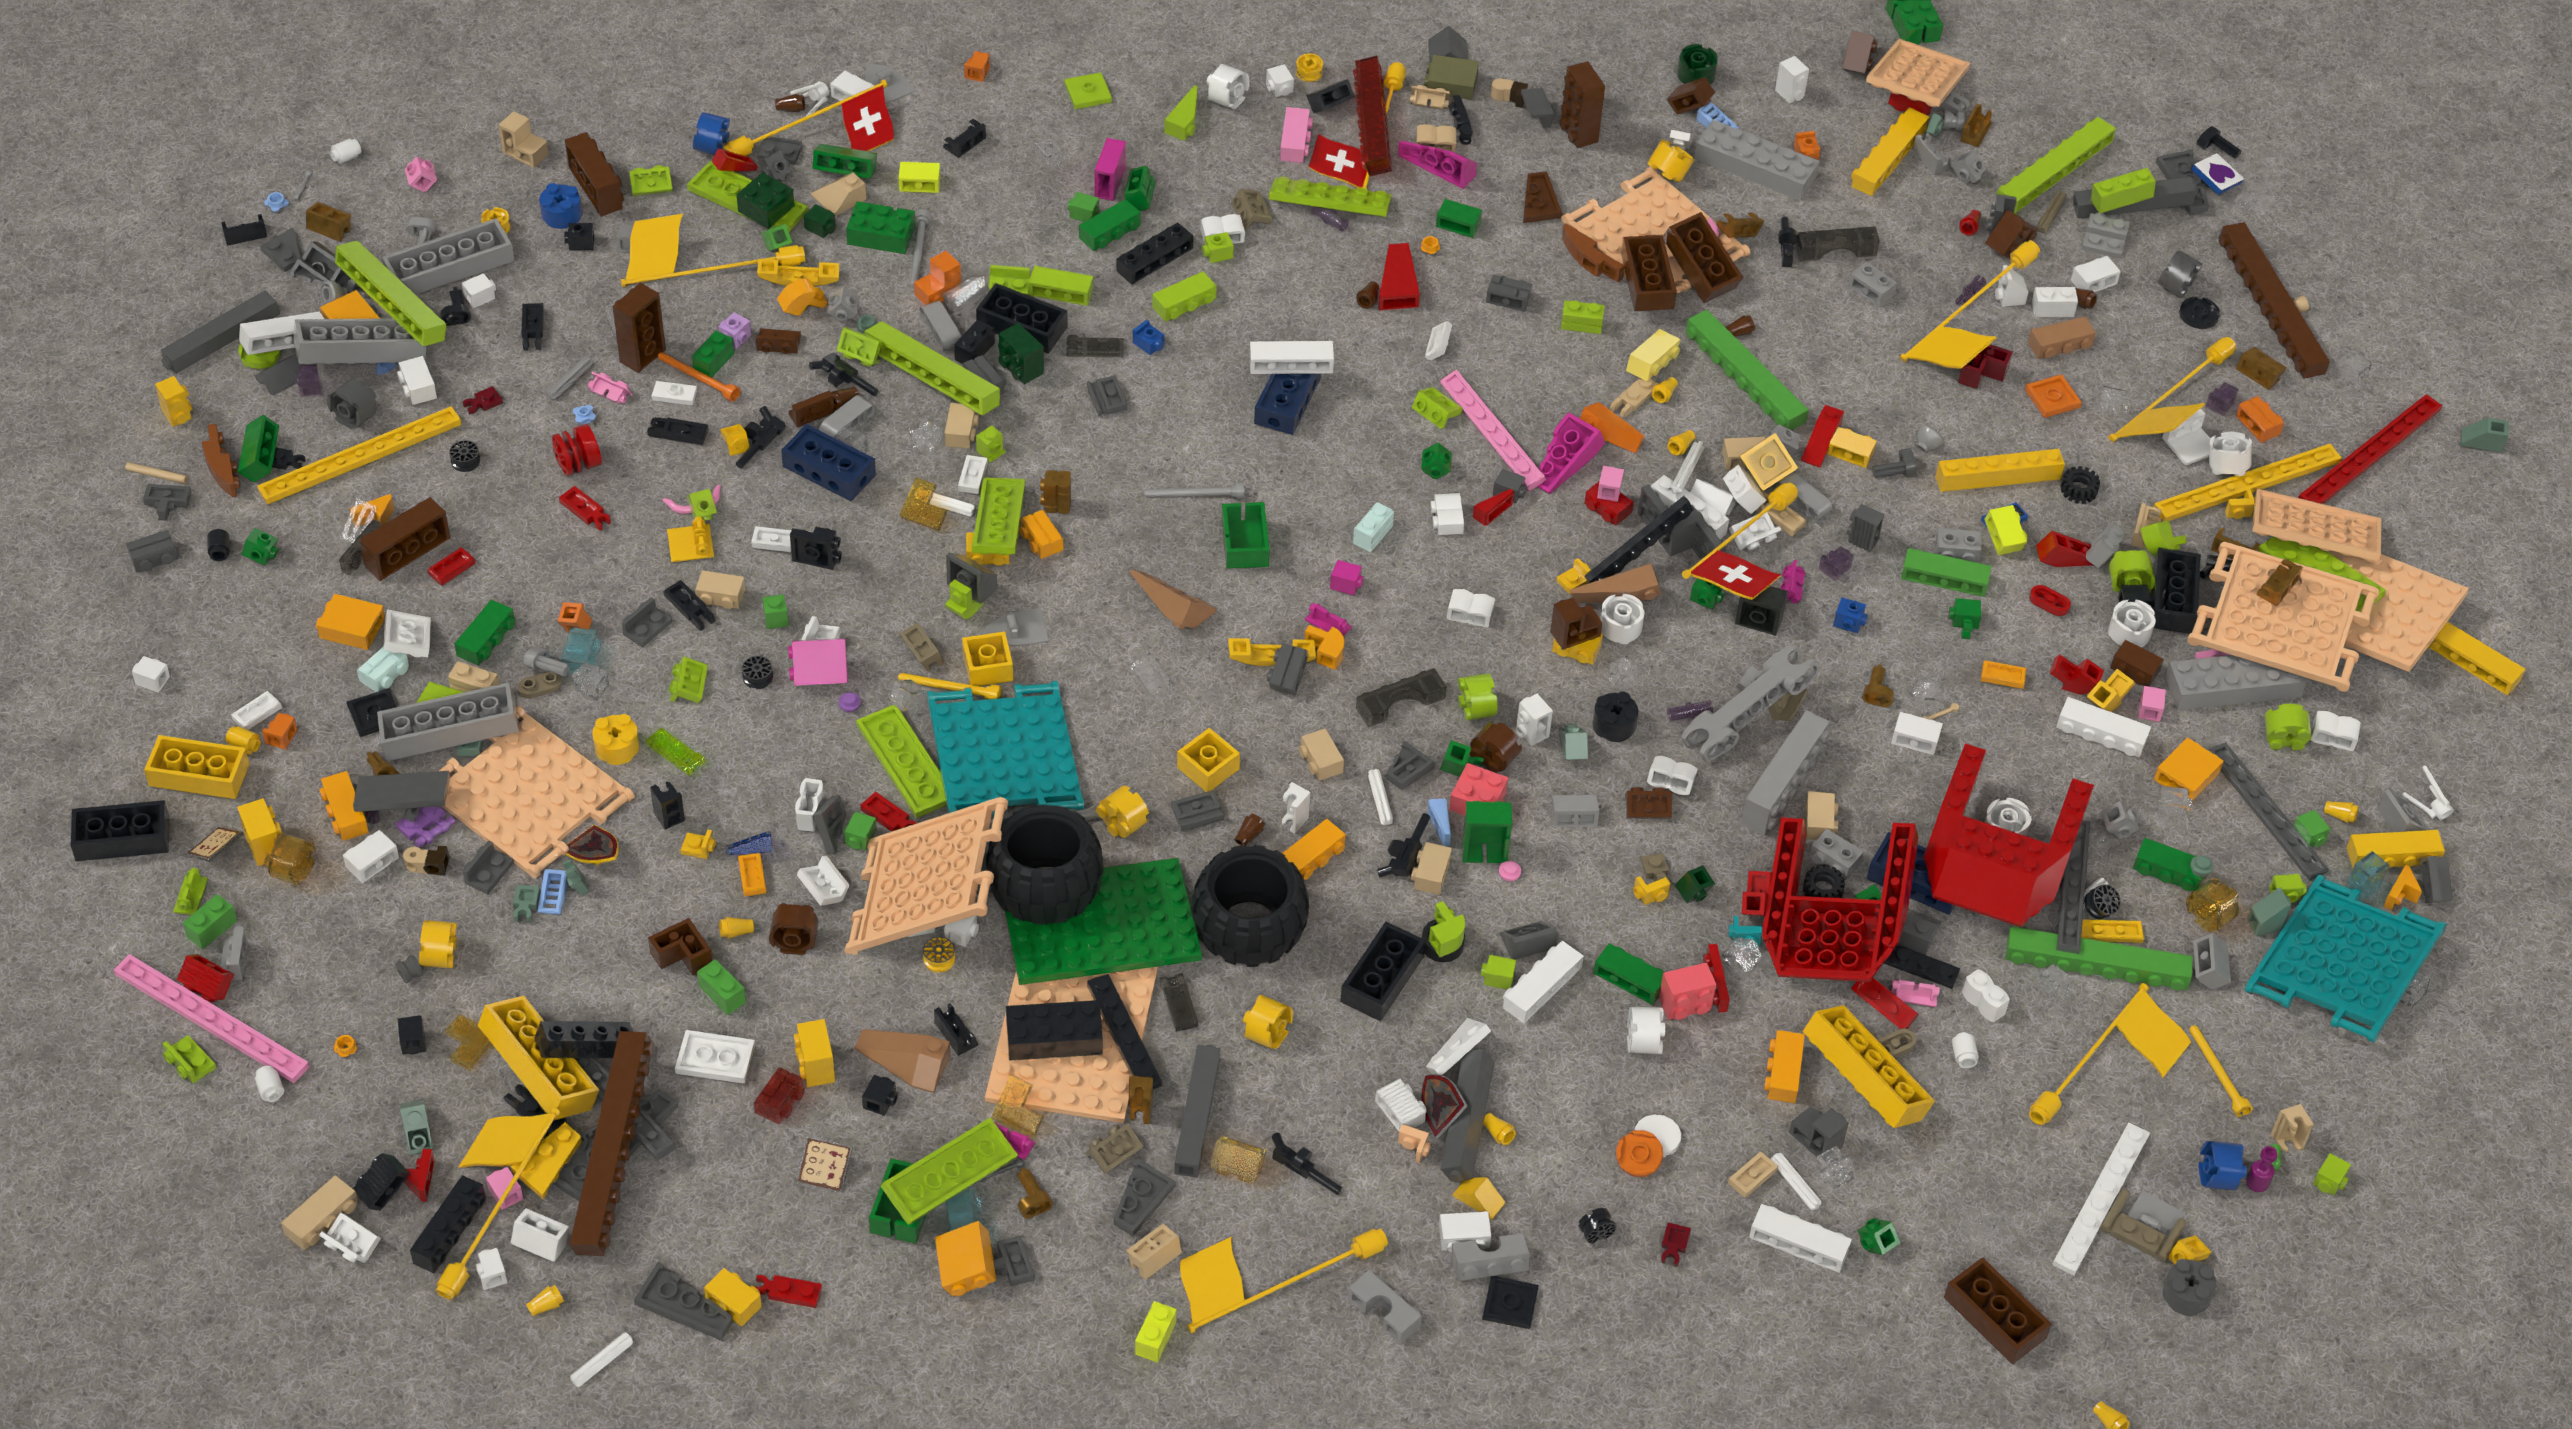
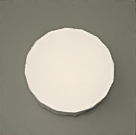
(1664, 1129)

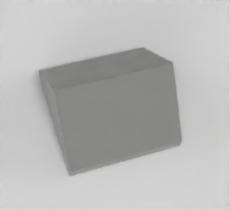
(2400, 813)

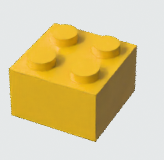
(1768, 461)
(987, 659)
(1208, 760)
(259, 828)
(814, 1053)

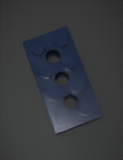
(1281, 415)
(828, 462)
(1920, 884)

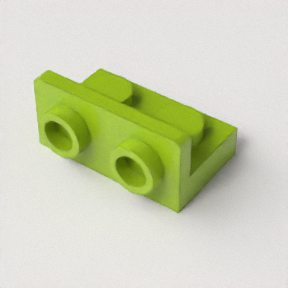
(650, 180)
(1011, 277)
(859, 346)
(1435, 406)
(688, 680)
(189, 1059)

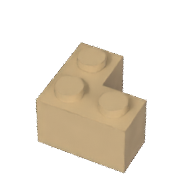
(520, 142)

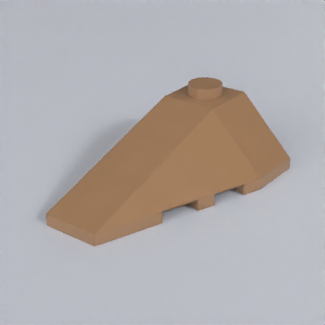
(1637, 582)
(1173, 602)
(911, 1057)

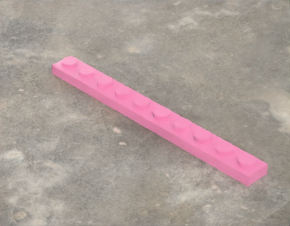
(211, 1018)

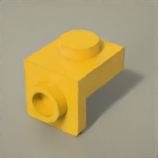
(2241, 507)
(1652, 892)

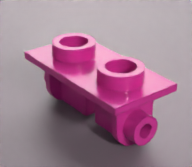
(1793, 581)
(1323, 619)
(1019, 1142)

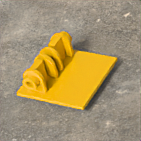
(691, 541)

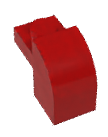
(2076, 679)
(1755, 899)

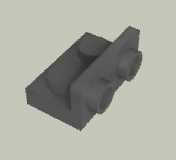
(645, 623)
(486, 868)

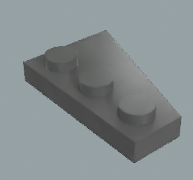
(1142, 1196)

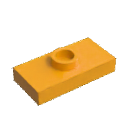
(2003, 674)
(752, 874)

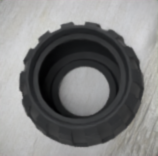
(1045, 839)
(1256, 877)

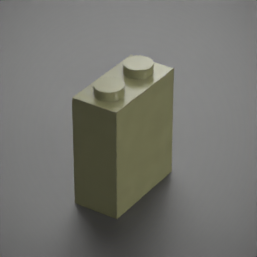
(1453, 75)

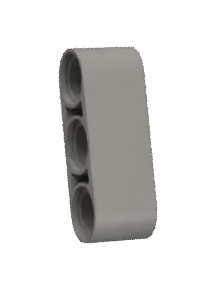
(940, 324)
(853, 412)
(1808, 500)

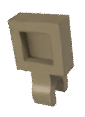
(1654, 866)

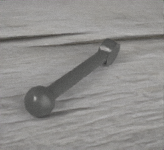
(1019, 1163)

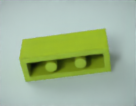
(2123, 190)
(1060, 285)
(1184, 296)

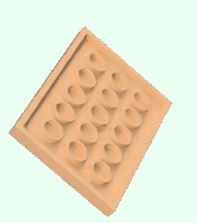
(1918, 72)
(2317, 525)

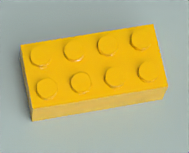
(197, 767)

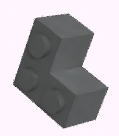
(1819, 1130)

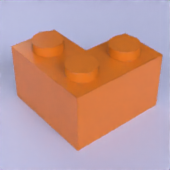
(944, 275)

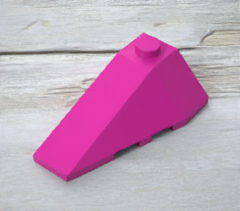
(1443, 163)
(1569, 451)

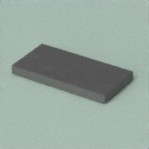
(401, 791)

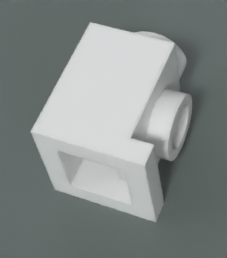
(490, 1269)

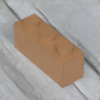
(2061, 337)

